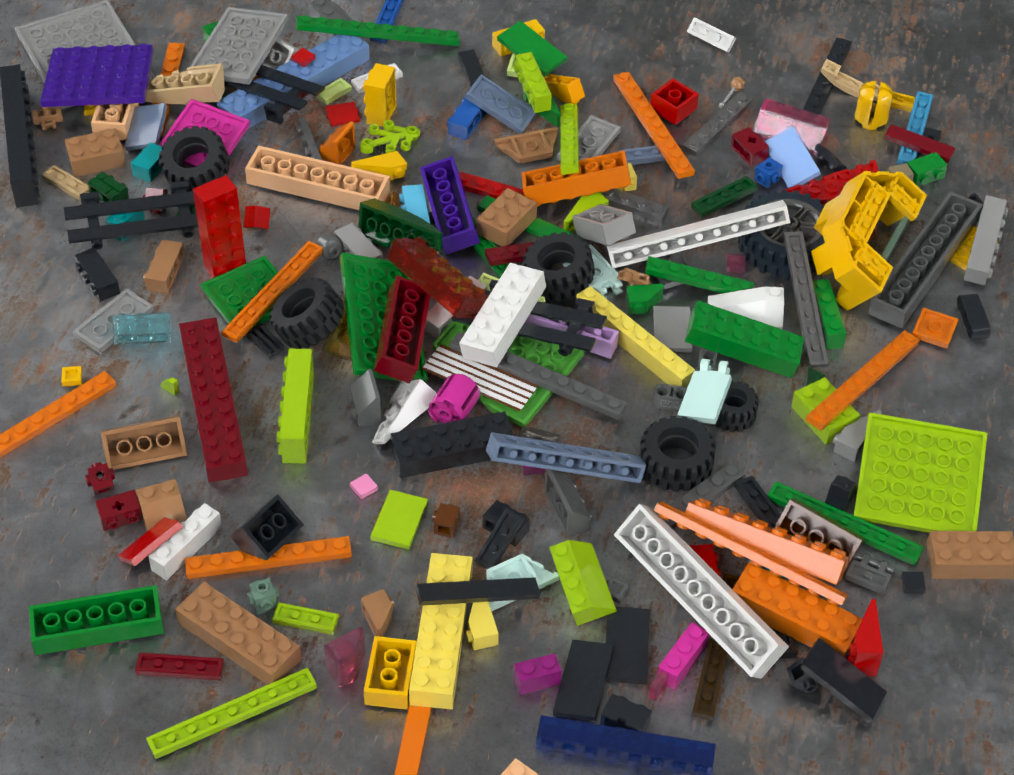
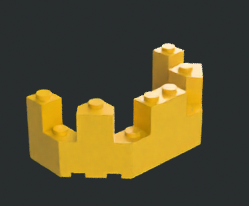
(848, 224)

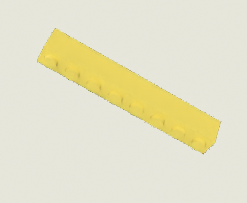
(641, 343)

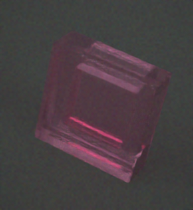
(735, 263)
(658, 686)

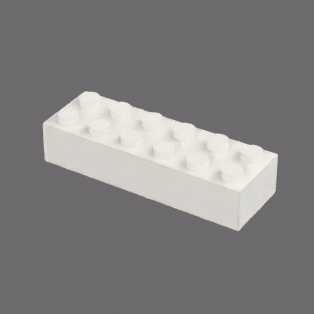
(503, 315)

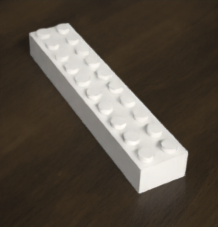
(701, 591)

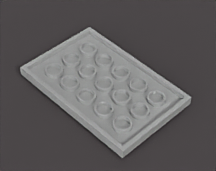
(241, 42)

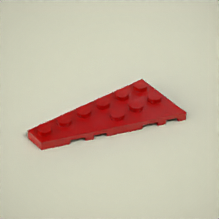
(832, 184)

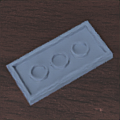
(500, 104)

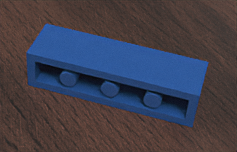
(465, 119)

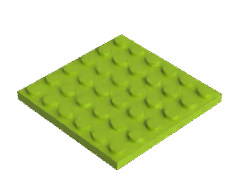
(920, 475)

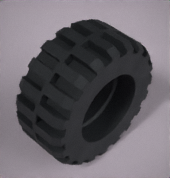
(189, 142)
(562, 249)
(307, 313)
(681, 434)

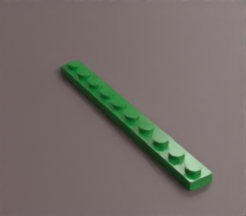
(380, 31)

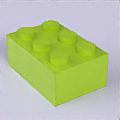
(810, 397)

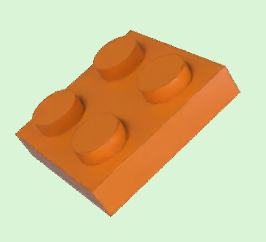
(935, 328)

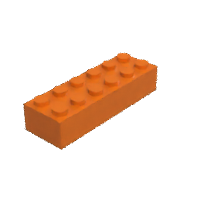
(594, 176)
(796, 610)

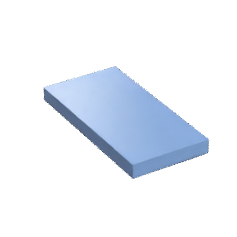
(792, 154)

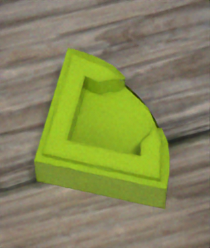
(171, 386)

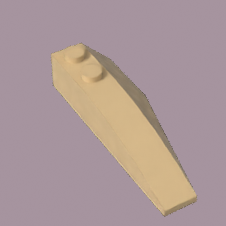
(199, 83)

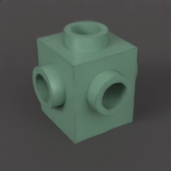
(263, 595)

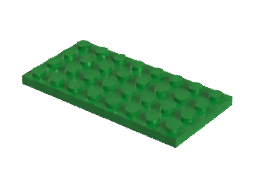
(366, 292)

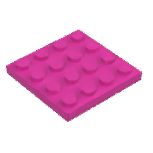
(225, 124)

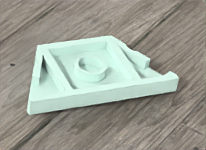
(520, 567)

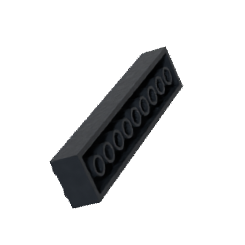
(19, 136)

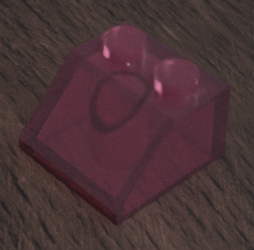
(345, 657)

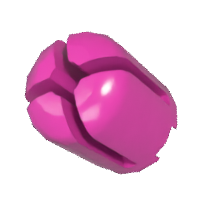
(454, 399)

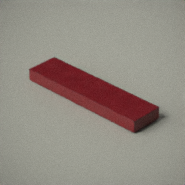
(918, 142)
(179, 666)

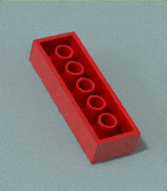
(219, 226)

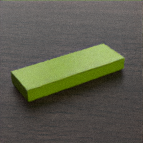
(305, 618)

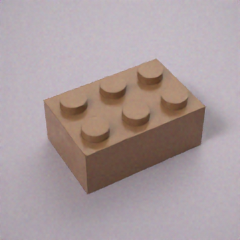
(95, 152)
(506, 218)

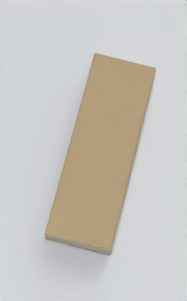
(65, 182)

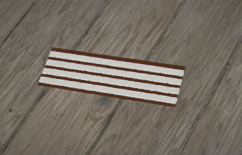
(490, 380)

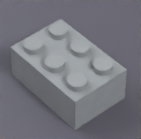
(604, 224)

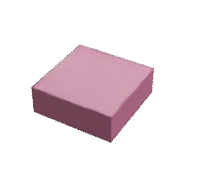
(363, 486)

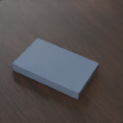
(146, 126)

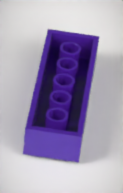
(449, 205)

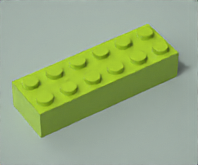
(296, 406)

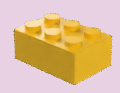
(380, 94)
(389, 672)

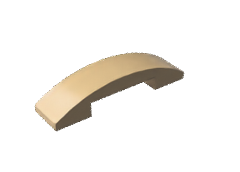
(843, 81)

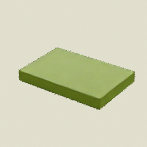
(399, 519)

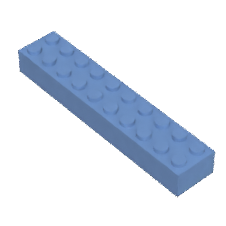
(331, 61)

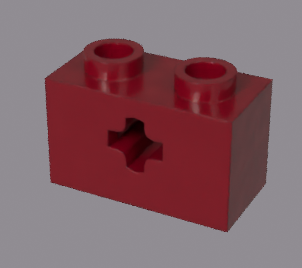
(749, 146)
(119, 510)

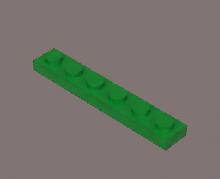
(695, 276)

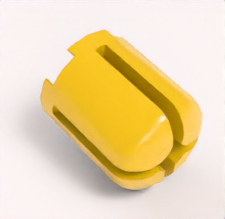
(879, 111)

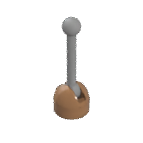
(735, 85)

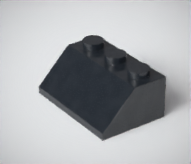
(267, 529)

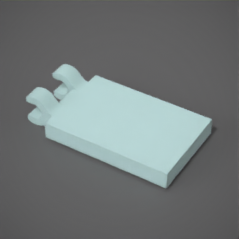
(604, 275)
(706, 393)

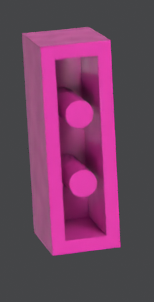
(684, 654)

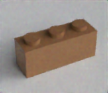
(164, 266)

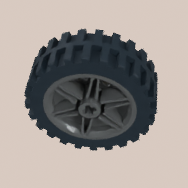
(770, 252)

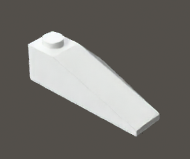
(759, 304)
(407, 404)

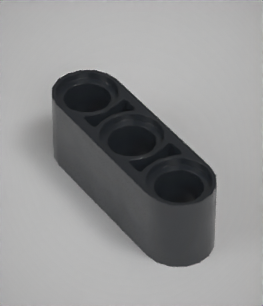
(973, 316)

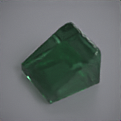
(813, 376)

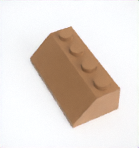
(143, 442)

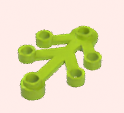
(410, 134)

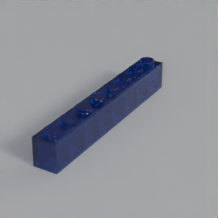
(625, 746)

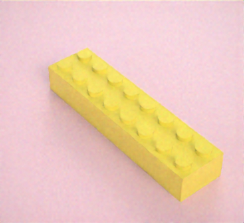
(440, 638)

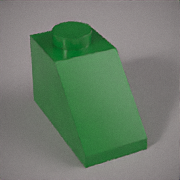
(642, 298)

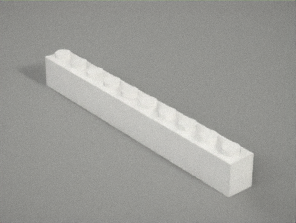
(698, 234)

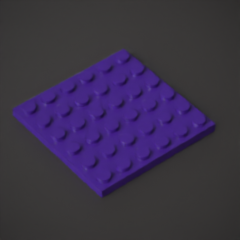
(97, 75)

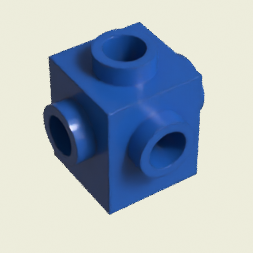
(768, 172)

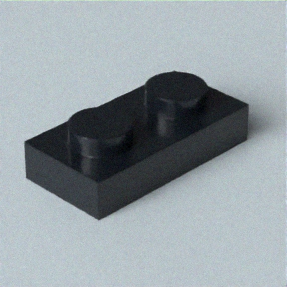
(824, 154)

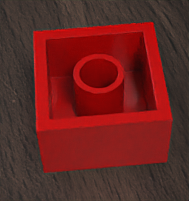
(674, 101)

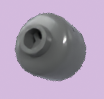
(331, 246)

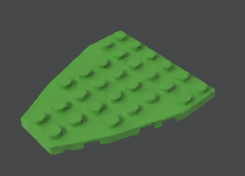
(536, 351)

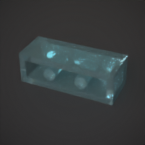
(141, 328)

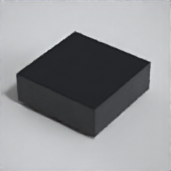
(913, 582)

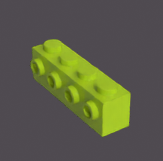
(532, 82)

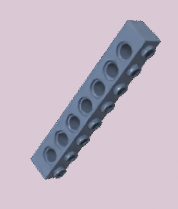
(565, 457)

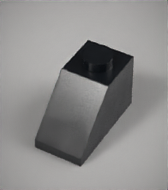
(841, 492)

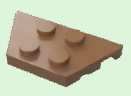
(529, 145)

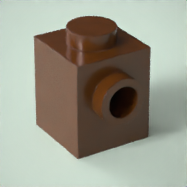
(446, 520)

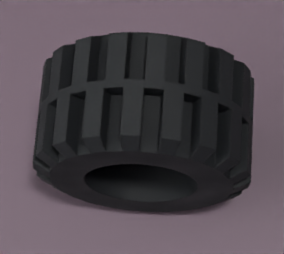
(746, 411)

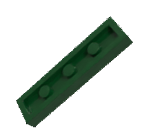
(724, 196)

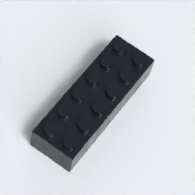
(446, 444)

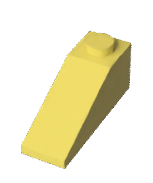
(481, 627)

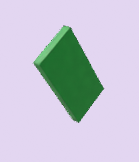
(523, 39)

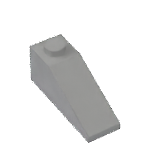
(851, 439)

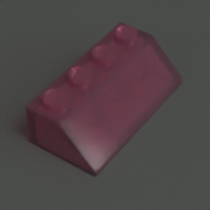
(777, 117)

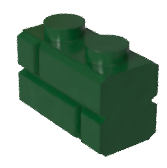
(108, 188)

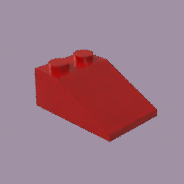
(867, 646)

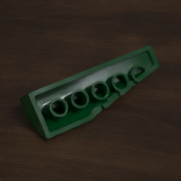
(386, 222)

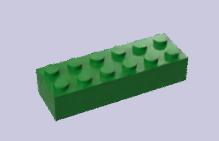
(744, 339)
(95, 620)

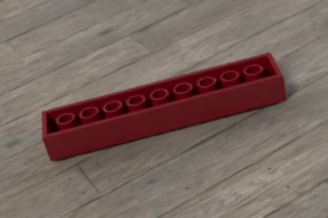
(213, 400)

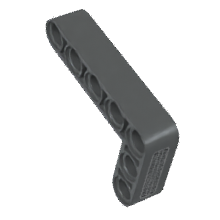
(671, 396)

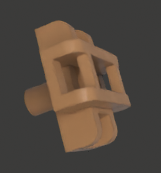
(47, 114)
(633, 277)

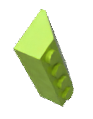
(582, 580)

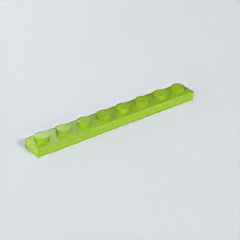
(569, 139)
(231, 713)

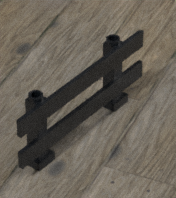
(282, 100)
(92, 209)
(582, 316)

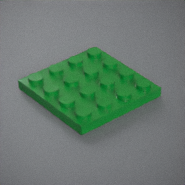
(238, 287)

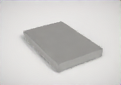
(671, 326)

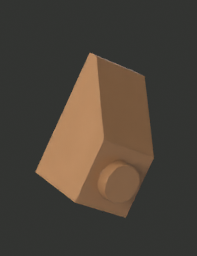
(378, 611)

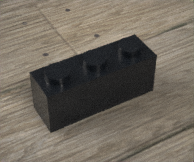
(96, 274)

